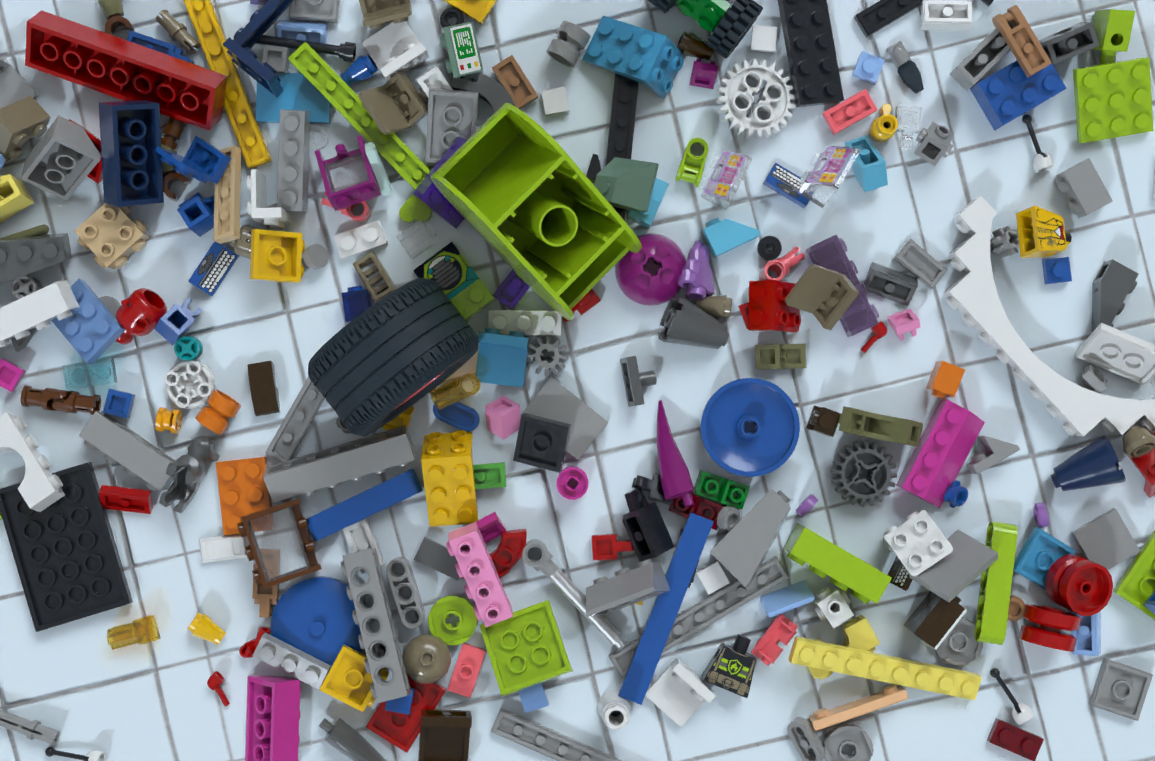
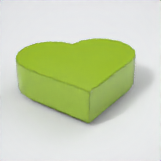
(414, 210)

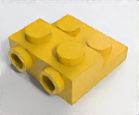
(276, 256)
(349, 679)

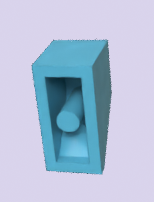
(869, 165)
(646, 218)
(727, 235)

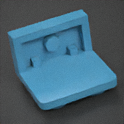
(502, 357)

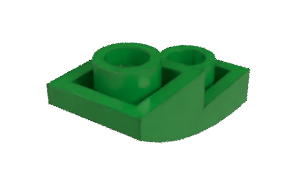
(721, 489)

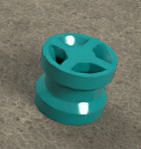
(184, 350)

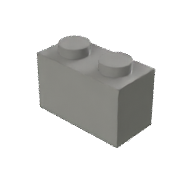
(1083, 188)

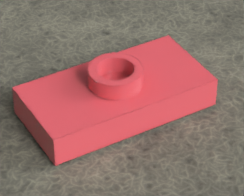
(466, 670)

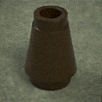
(694, 46)

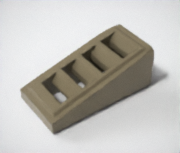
(365, 261)

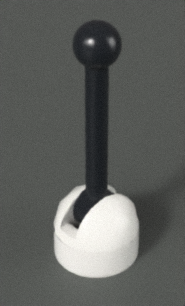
(1041, 161)
(1020, 711)
(94, 755)

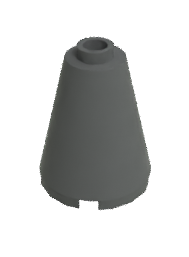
(691, 326)

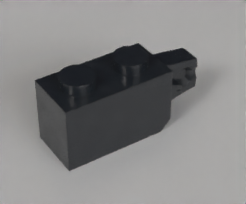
(645, 527)

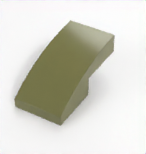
(780, 356)

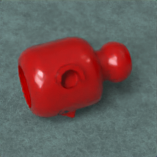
(139, 314)

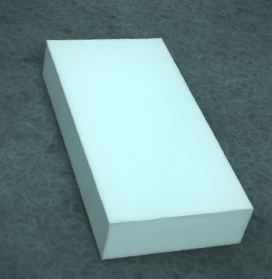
(378, 168)

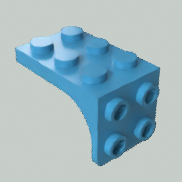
(635, 54)

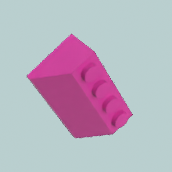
(940, 452)
(272, 718)

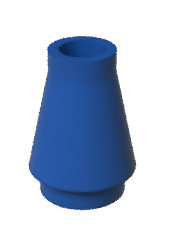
(360, 70)

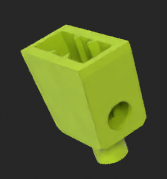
(1113, 32)

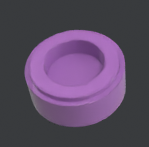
(806, 505)
(1040, 515)

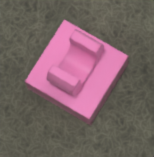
(904, 322)

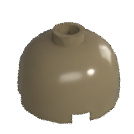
(426, 658)

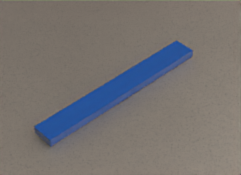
(665, 608)

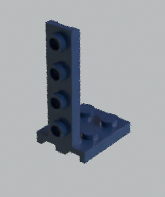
(247, 37)

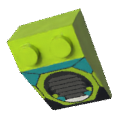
(456, 280)

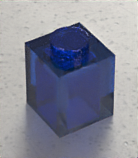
(355, 302)

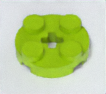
(441, 611)

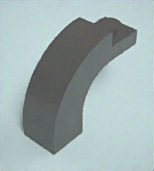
(488, 89)

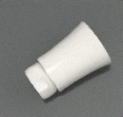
(611, 701)

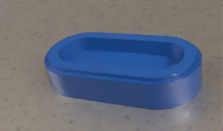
(458, 416)

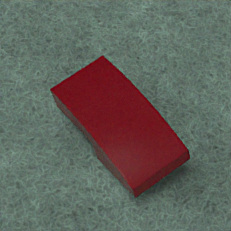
(701, 507)

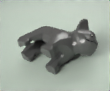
(188, 473)

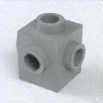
(934, 143)

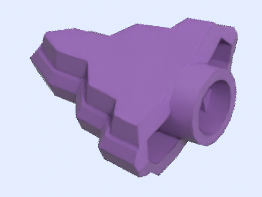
(696, 274)

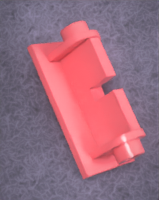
(767, 647)

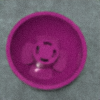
(641, 283)

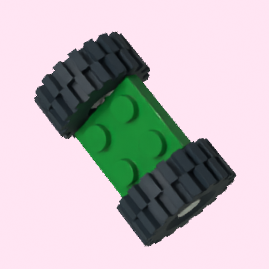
(725, 23)

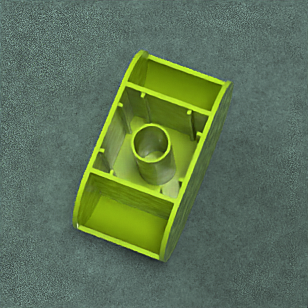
(535, 208)

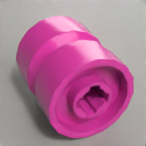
(572, 482)

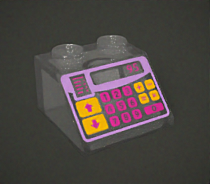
(827, 173)
(725, 178)

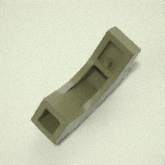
(880, 426)

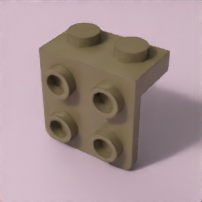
(380, 11)
(394, 104)
(823, 294)

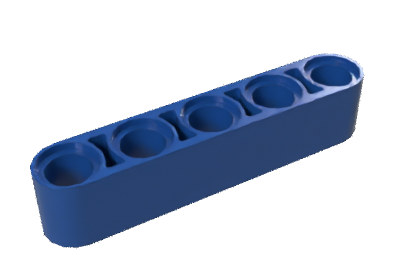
(364, 504)

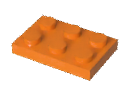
(241, 490)

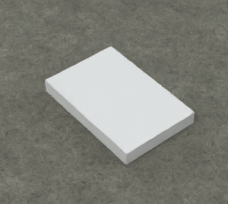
(1119, 353)

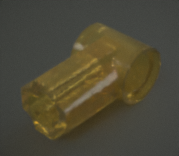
(453, 391)
(139, 631)

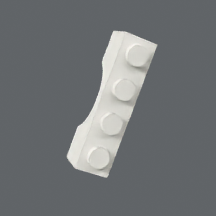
(39, 485)

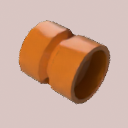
(217, 413)

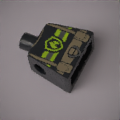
(732, 667)

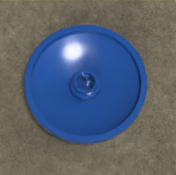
(750, 427)
(317, 618)

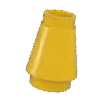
(206, 629)

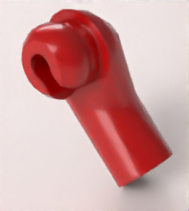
(248, 649)

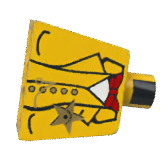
(1041, 233)

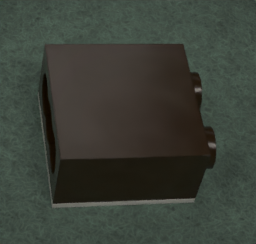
(935, 619)

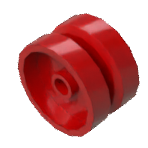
(1079, 585)
(1050, 626)

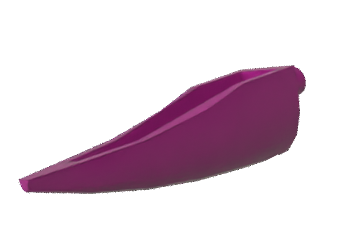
(672, 468)

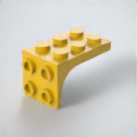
(449, 478)

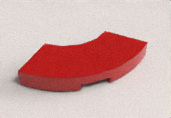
(509, 550)

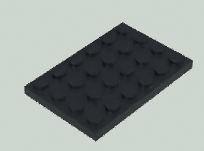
(65, 551)

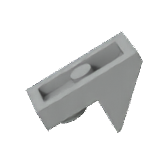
(996, 452)

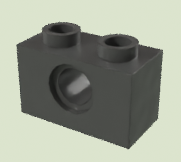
(1070, 42)

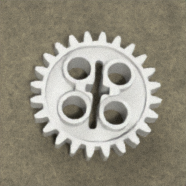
(775, 109)

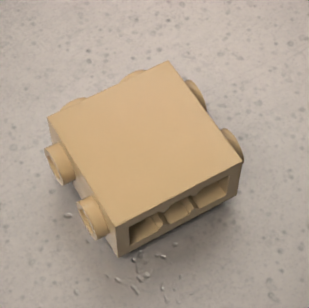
(112, 235)

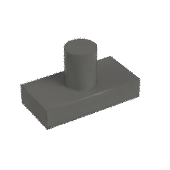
(635, 381)

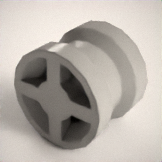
(21, 286)

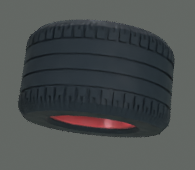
(392, 355)

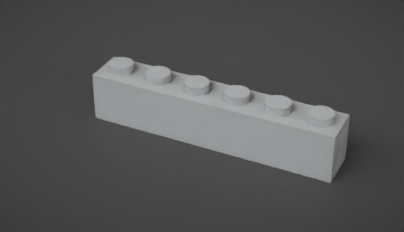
(339, 464)

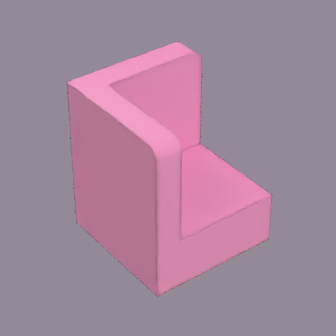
(502, 417)

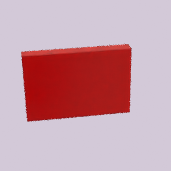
(403, 728)

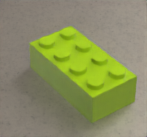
(842, 567)

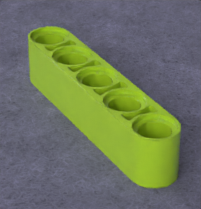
(996, 584)

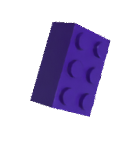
(433, 198)

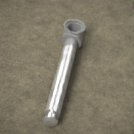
(571, 592)

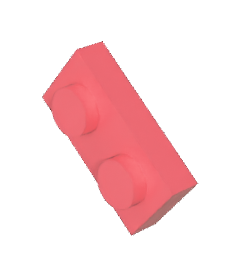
(849, 112)

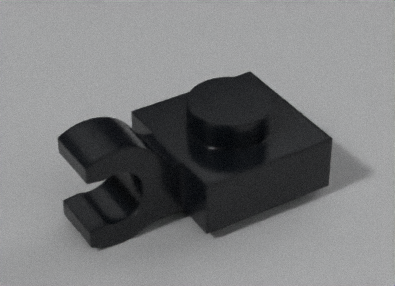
(653, 486)

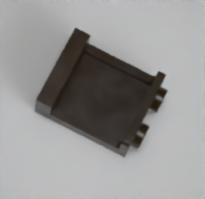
(444, 735)

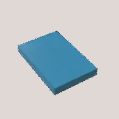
(296, 95)

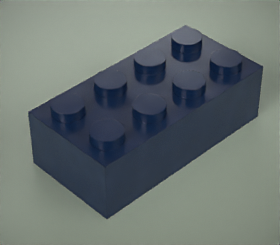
(129, 158)

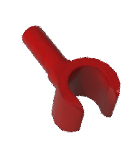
(879, 330)
(214, 683)

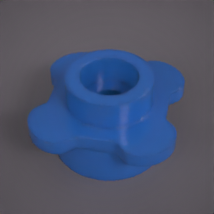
(956, 494)

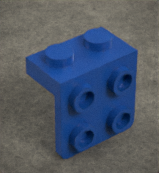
(200, 160)

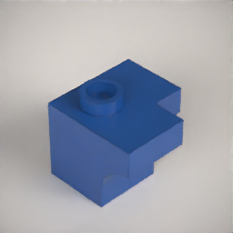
(198, 213)

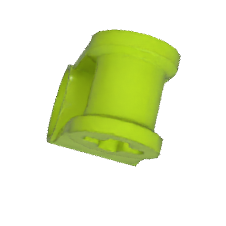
(692, 164)

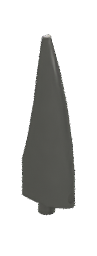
(349, 741)

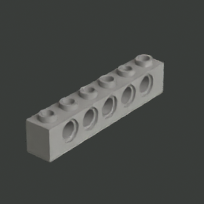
(387, 635)

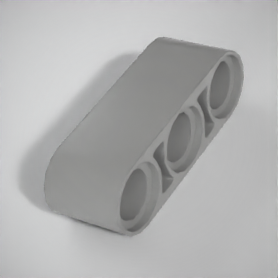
(405, 604)

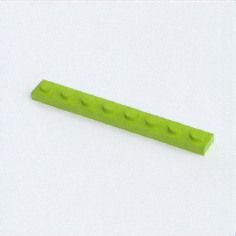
(351, 108)

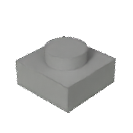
(276, 57)
(1093, 378)

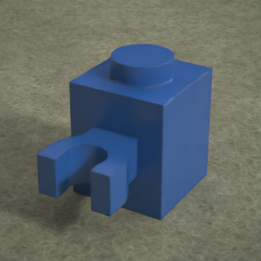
(177, 321)

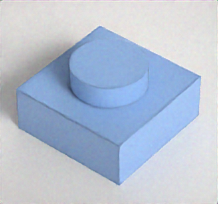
(868, 67)

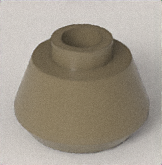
(1138, 441)

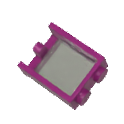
(348, 176)

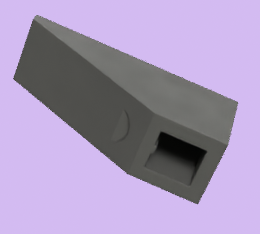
(1109, 292)

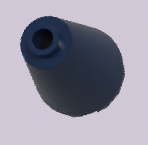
(1089, 467)

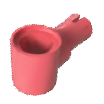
(349, 211)
(782, 265)

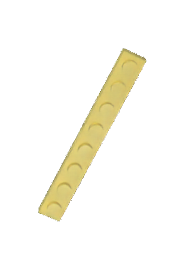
(884, 668)

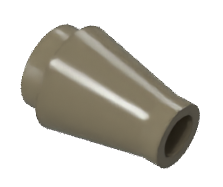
(716, 306)

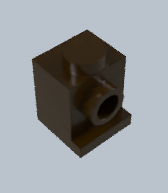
(823, 421)

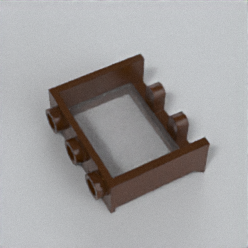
(278, 543)

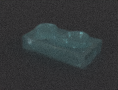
(87, 375)

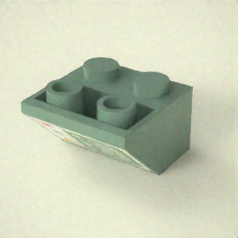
(462, 49)

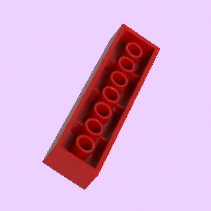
(124, 69)

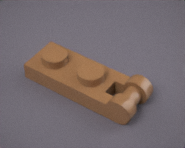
(1022, 41)

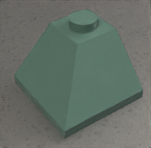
(627, 183)

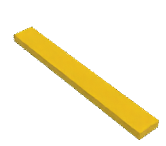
(236, 99)

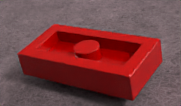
(126, 499)

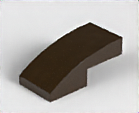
(263, 388)

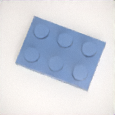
(91, 326)

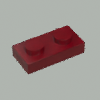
(1015, 739)

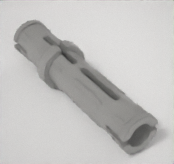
(31, 729)

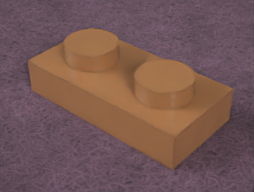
(515, 82)

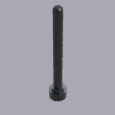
(344, 51)

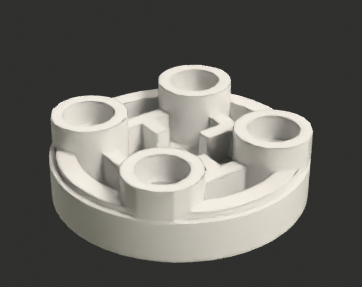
(189, 384)

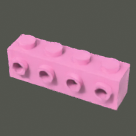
(480, 575)

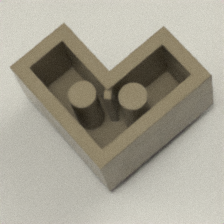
(18, 124)

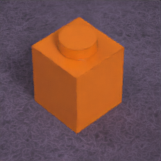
(945, 380)

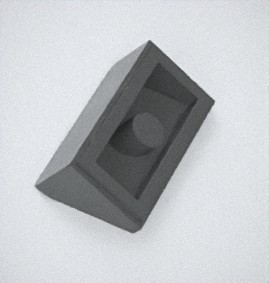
(890, 284)

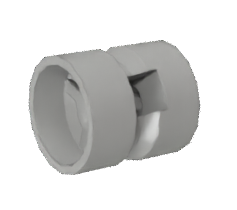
(569, 42)

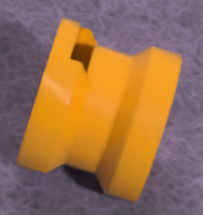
(168, 420)

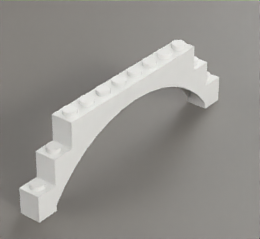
(979, 302)

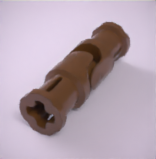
(60, 400)

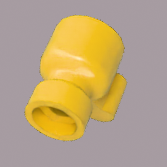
(884, 126)

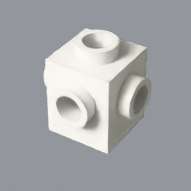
(839, 612)

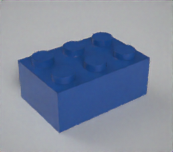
(1012, 94)

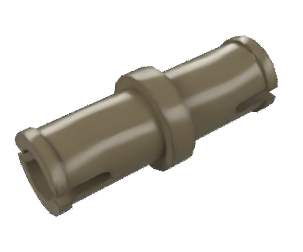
(177, 32)

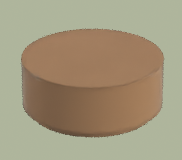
(1016, 608)

